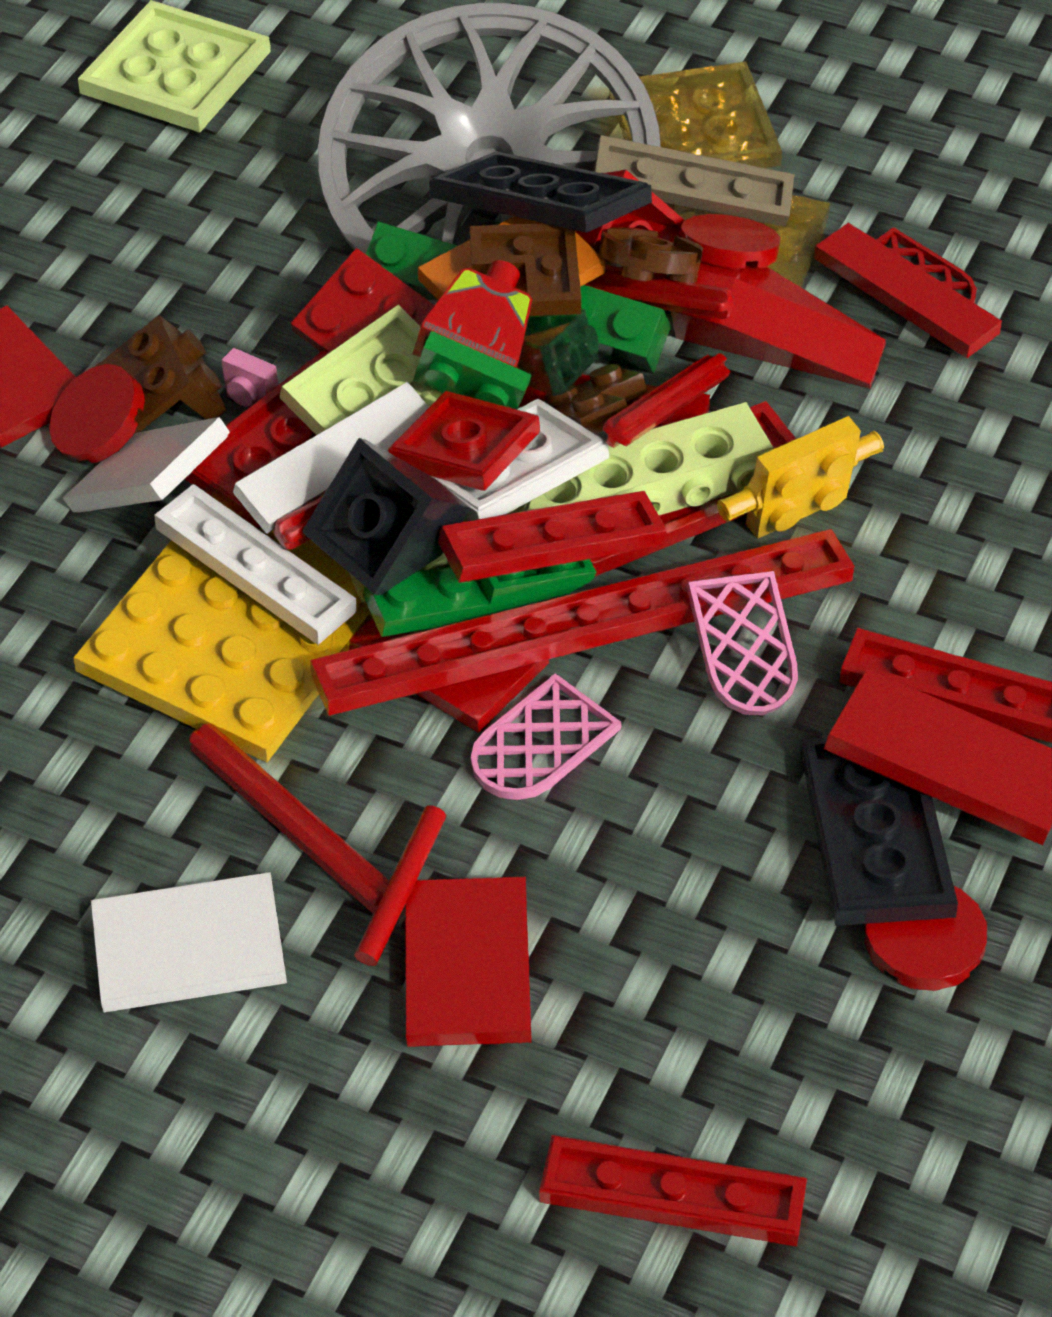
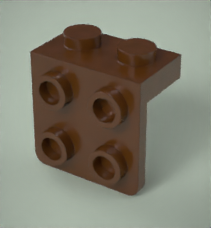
(169, 370)

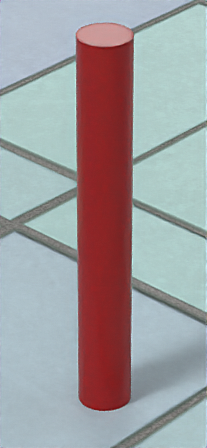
(400, 886)

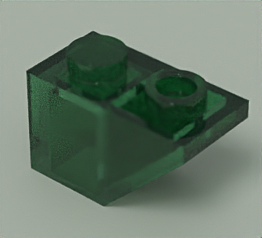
(557, 351)

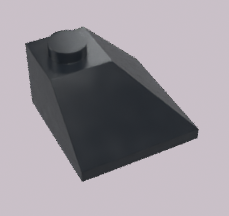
(382, 517)

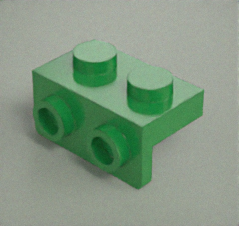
(467, 372)

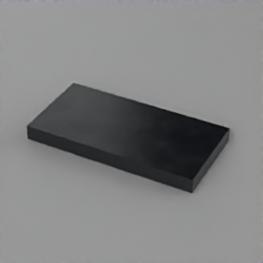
(541, 191)
(876, 843)

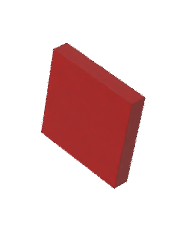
(466, 440)

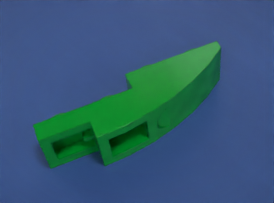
(437, 598)

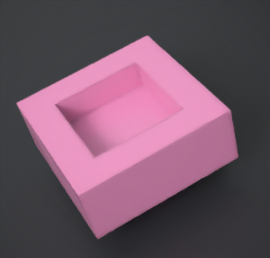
(247, 377)

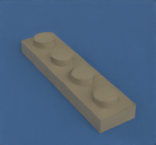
(701, 180)

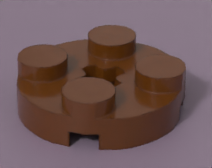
(643, 253)

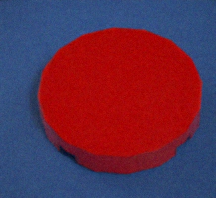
(732, 240)
(96, 413)
(930, 951)

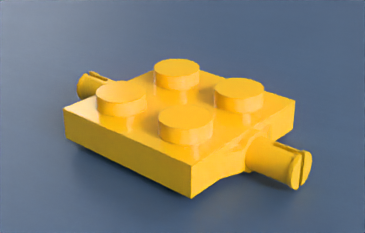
(801, 477)

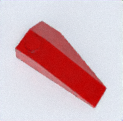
(783, 327)

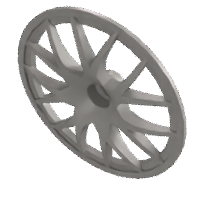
(467, 130)

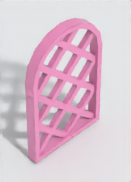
(695, 590)
(580, 701)

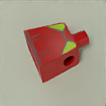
(482, 313)

